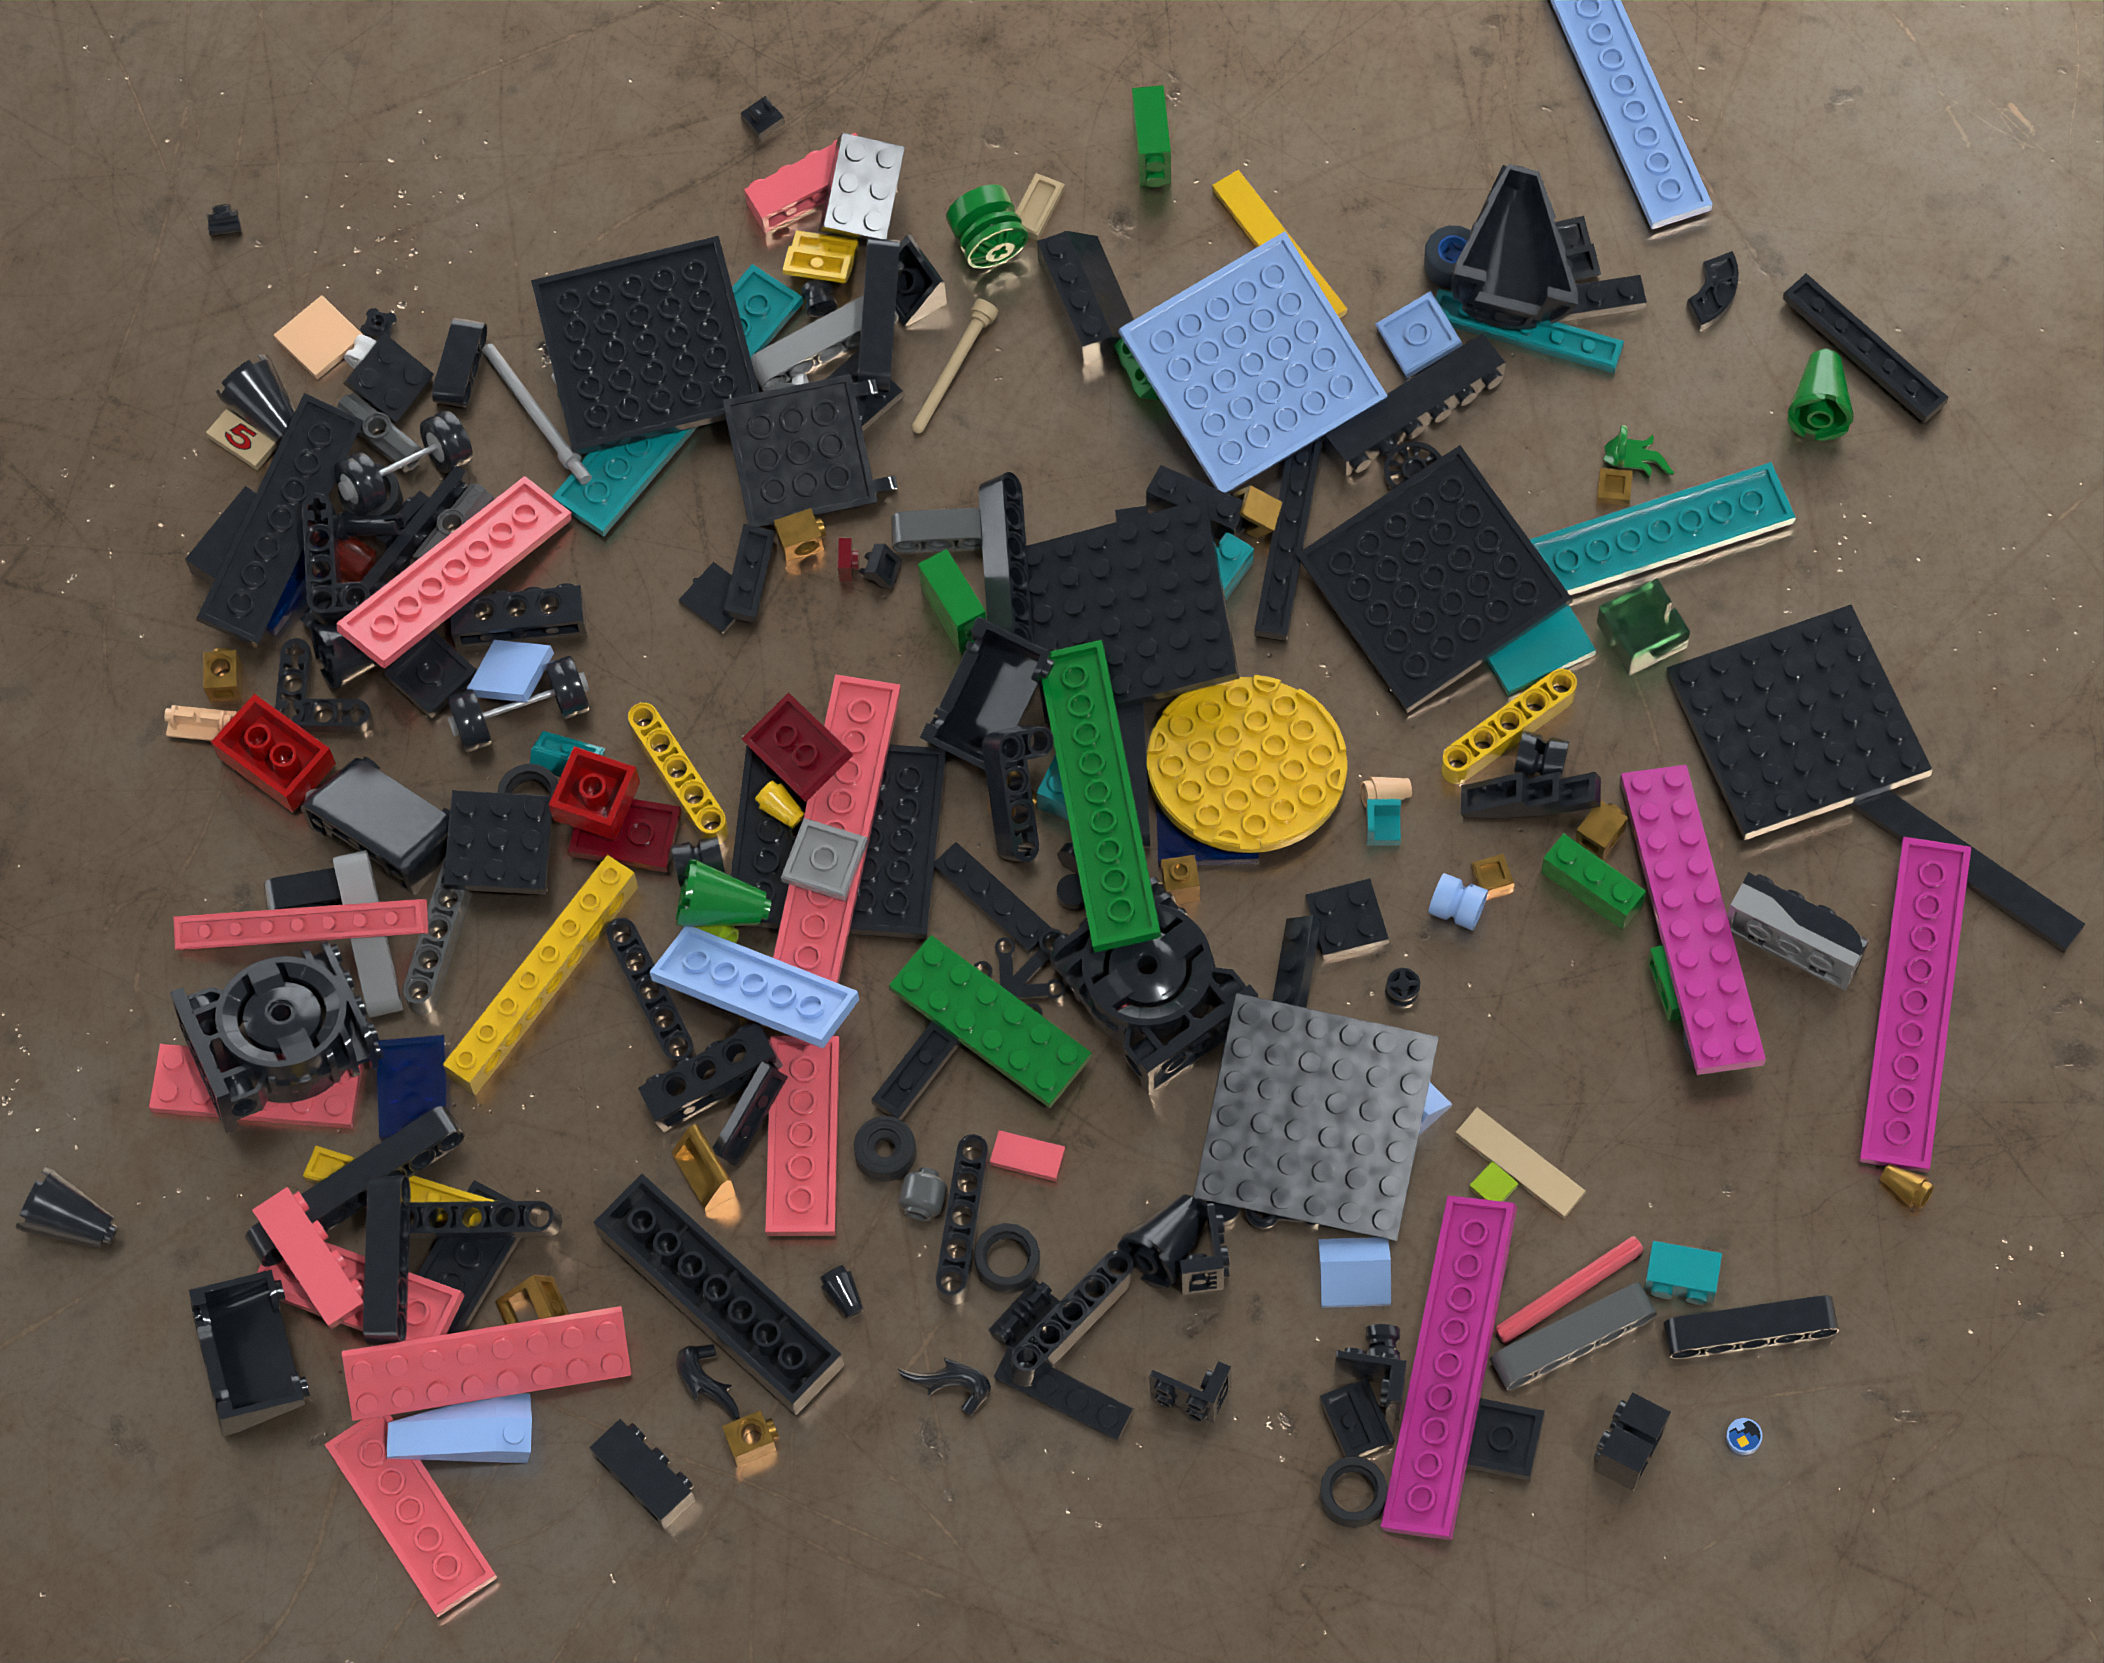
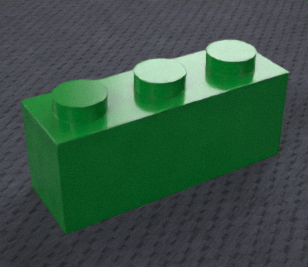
(1593, 881)

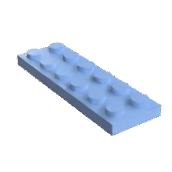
(755, 986)

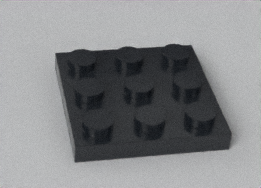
(498, 842)

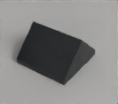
(918, 284)

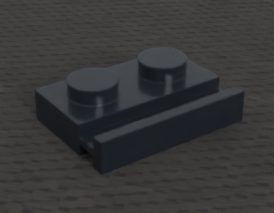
(1356, 1419)

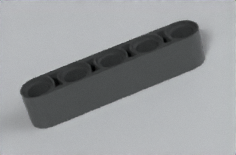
(436, 948)
(1573, 1336)

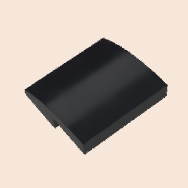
(1578, 247)

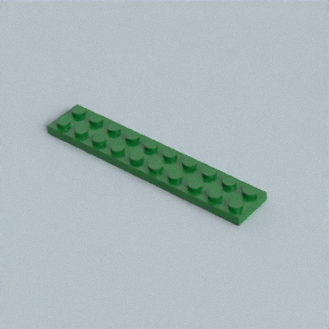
(1099, 798)

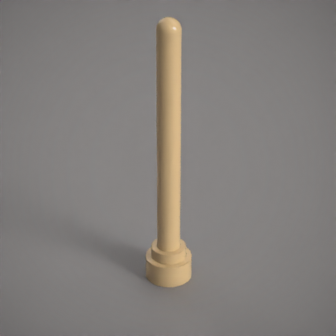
(981, 315)

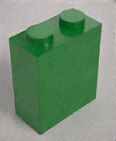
(1151, 135)
(950, 597)

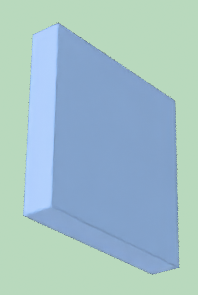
(1419, 334)
(511, 670)

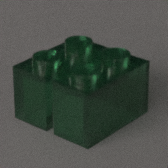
(1639, 626)

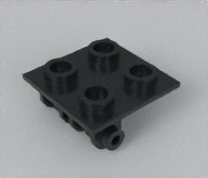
(1025, 1314)

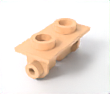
(196, 722)

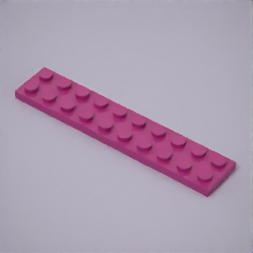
(1692, 920)
(1915, 1005)
(1449, 1368)

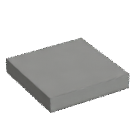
(824, 859)

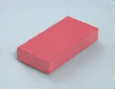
(1027, 1156)

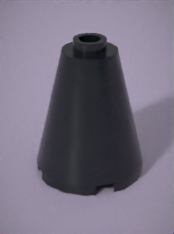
(259, 397)
(339, 656)
(65, 1213)
(1165, 1240)

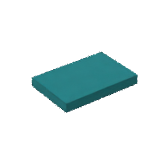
(1548, 647)

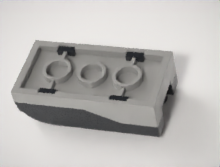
(1796, 930)

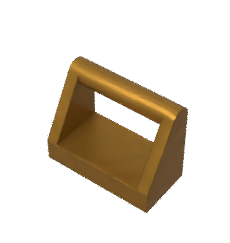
(702, 1169)
(543, 1294)

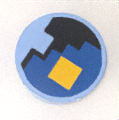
(1744, 1436)

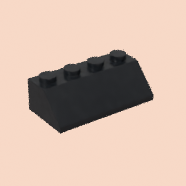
(1085, 292)

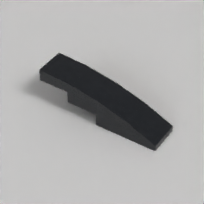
(1526, 797)

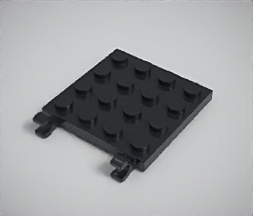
(802, 449)

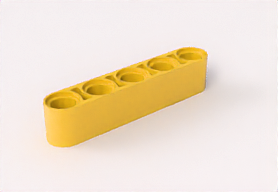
(1502, 739)
(672, 760)

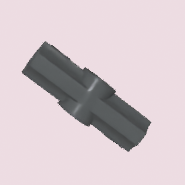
(391, 443)
(467, 505)

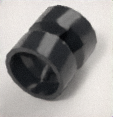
(1540, 755)
(706, 851)

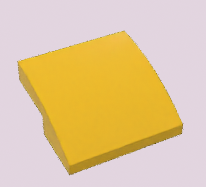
(821, 256)

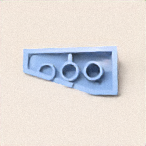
(466, 1431)

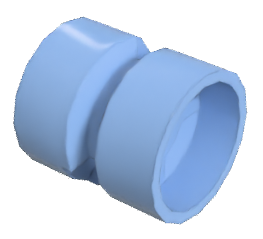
(1457, 901)

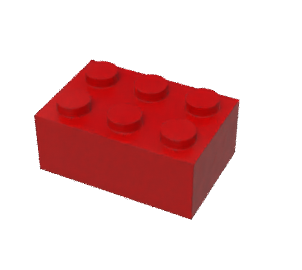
(273, 752)

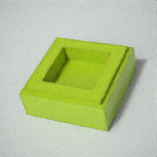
(1493, 1184)

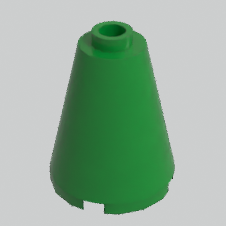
(1822, 398)
(718, 899)

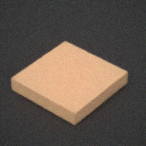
(318, 337)

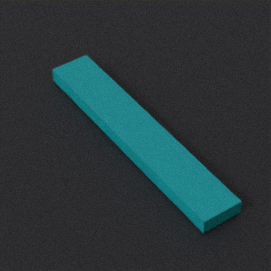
(1551, 339)

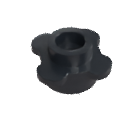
(374, 317)

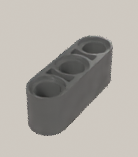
(936, 530)

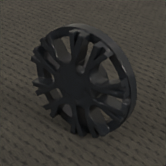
(1411, 465)

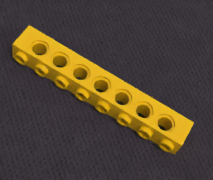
(540, 975)

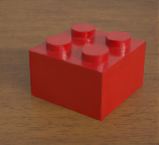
(594, 793)

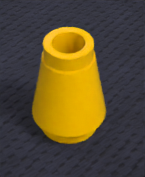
(778, 803)

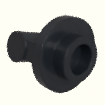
(223, 220)

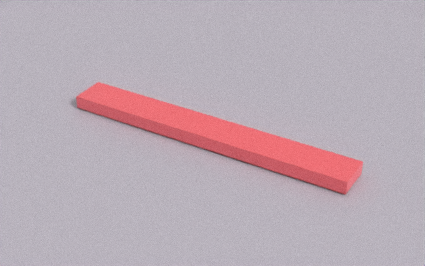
(301, 924)

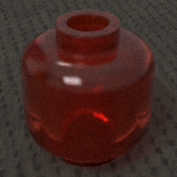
(355, 559)

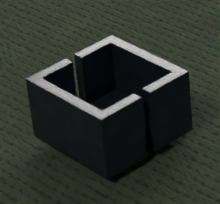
(1634, 1438)

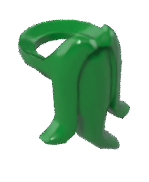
(1634, 453)

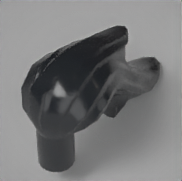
(954, 1375)
(699, 1382)

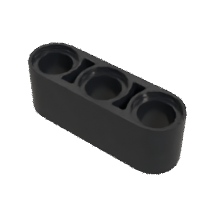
(459, 362)
(303, 890)

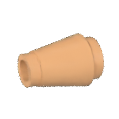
(1385, 789)

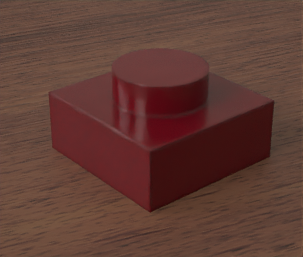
(847, 560)

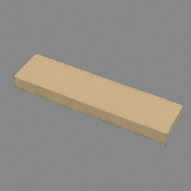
(1521, 1163)

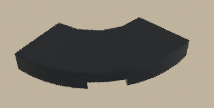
(1717, 292)

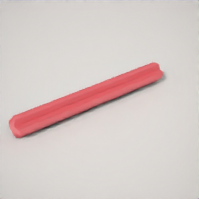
(1569, 1290)

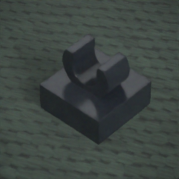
(762, 118)
(882, 566)

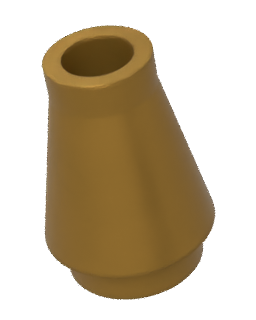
(1909, 1186)

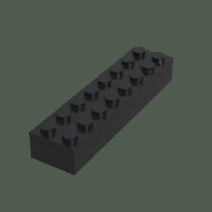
(719, 1294)

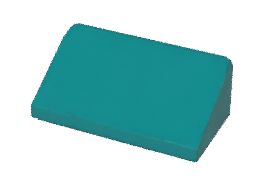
(554, 751)

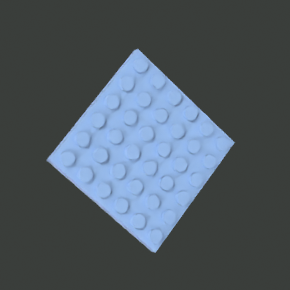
(1252, 363)

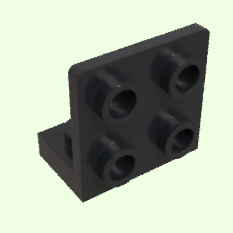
(1206, 1273)
(1382, 1369)
(1197, 1404)

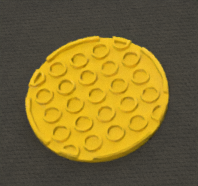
(1247, 764)

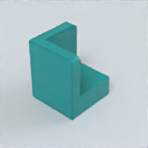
(1383, 822)

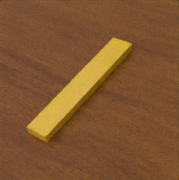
(1262, 225)
(326, 1162)

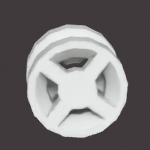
(362, 346)

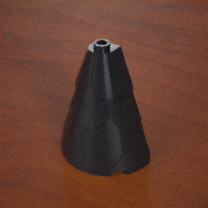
(1515, 258)

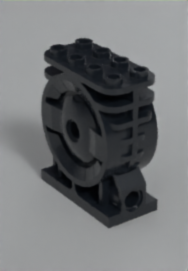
(278, 988)
(1161, 1037)

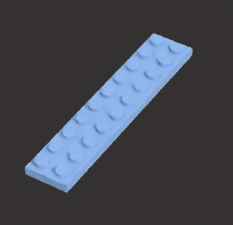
(1633, 110)

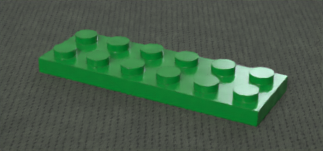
(990, 1021)

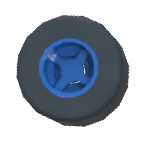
(1443, 251)

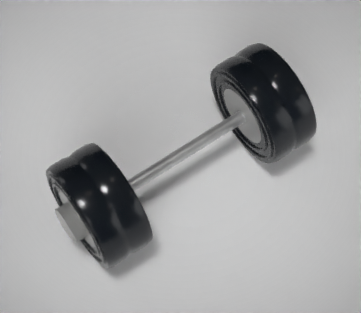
(363, 483)
(567, 687)

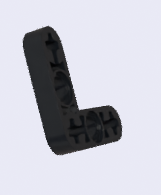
(308, 707)

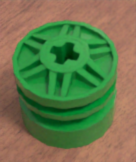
(987, 226)

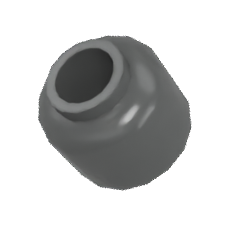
(922, 1194)

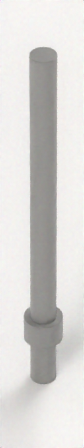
(565, 453)

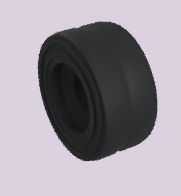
(885, 1129)

